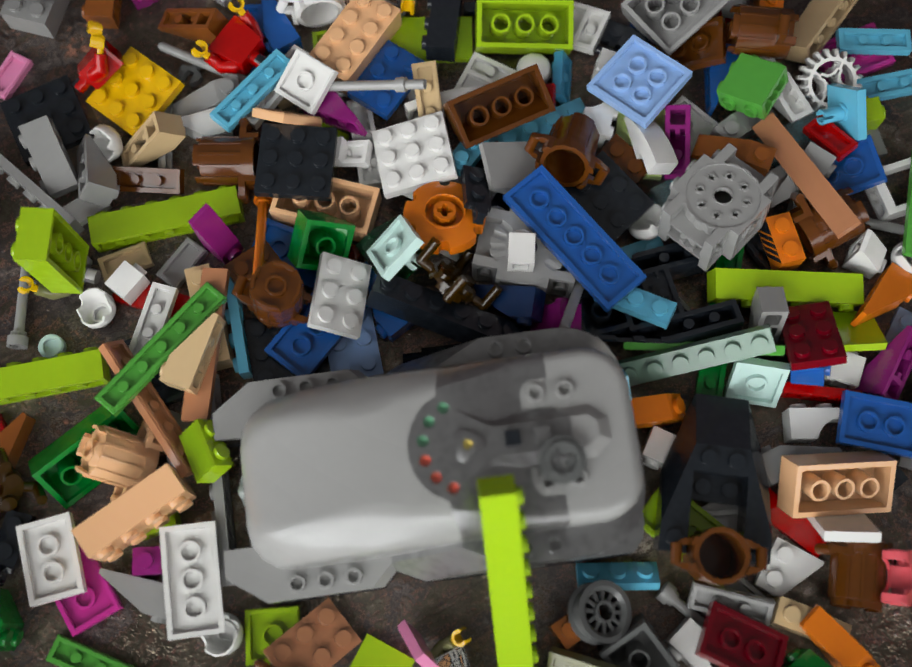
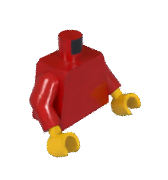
(236, 46)
(99, 62)

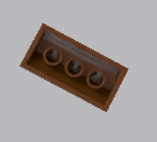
(499, 106)

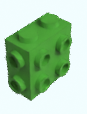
(752, 85)

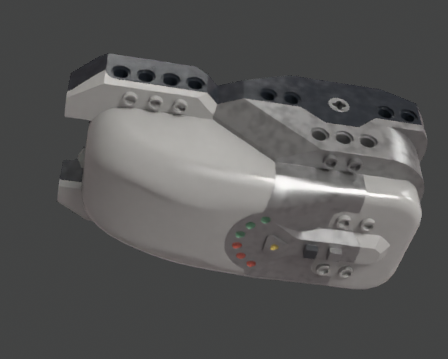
(382, 470)

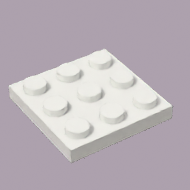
(414, 154)

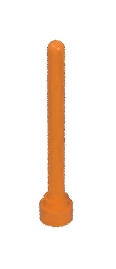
(263, 205)

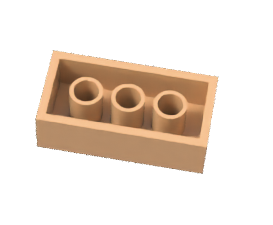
(357, 37)
(348, 202)
(836, 483)
(134, 514)

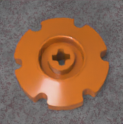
(441, 214)

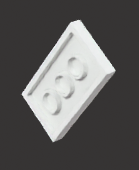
(191, 580)

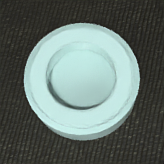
(51, 345)

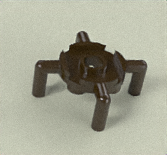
(451, 281)
(14, 486)

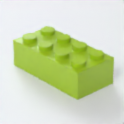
(524, 26)
(50, 250)

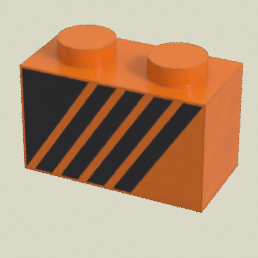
(782, 242)

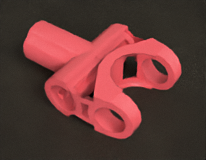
(898, 578)

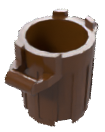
(761, 31)
(570, 151)
(228, 160)
(816, 234)
(274, 294)
(718, 556)
(856, 574)

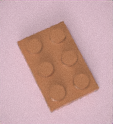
(315, 640)

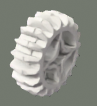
(840, 64)

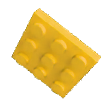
(135, 92)

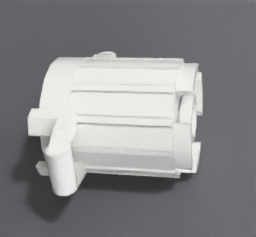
(312, 12)

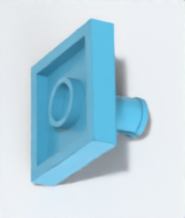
(846, 110)

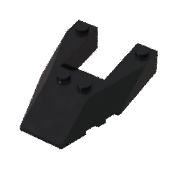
(661, 268)
(715, 462)

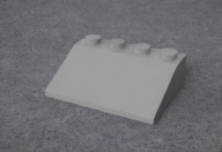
(670, 21)

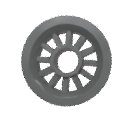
(614, 608)

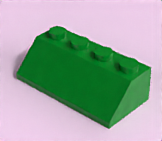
(56, 463)

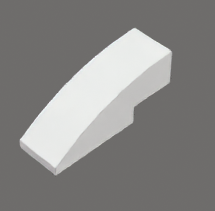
(652, 147)

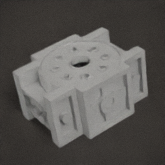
(718, 188)
(491, 258)

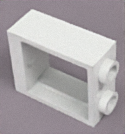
(881, 198)

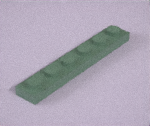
(699, 355)

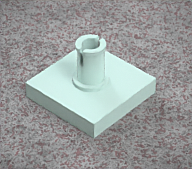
(395, 248)
(757, 381)

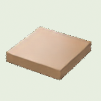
(286, 117)

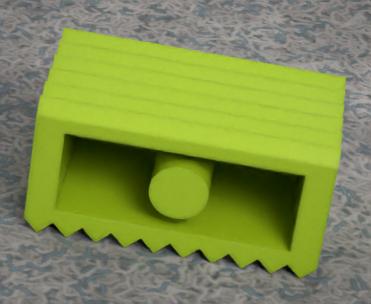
(206, 457)

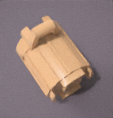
(118, 456)

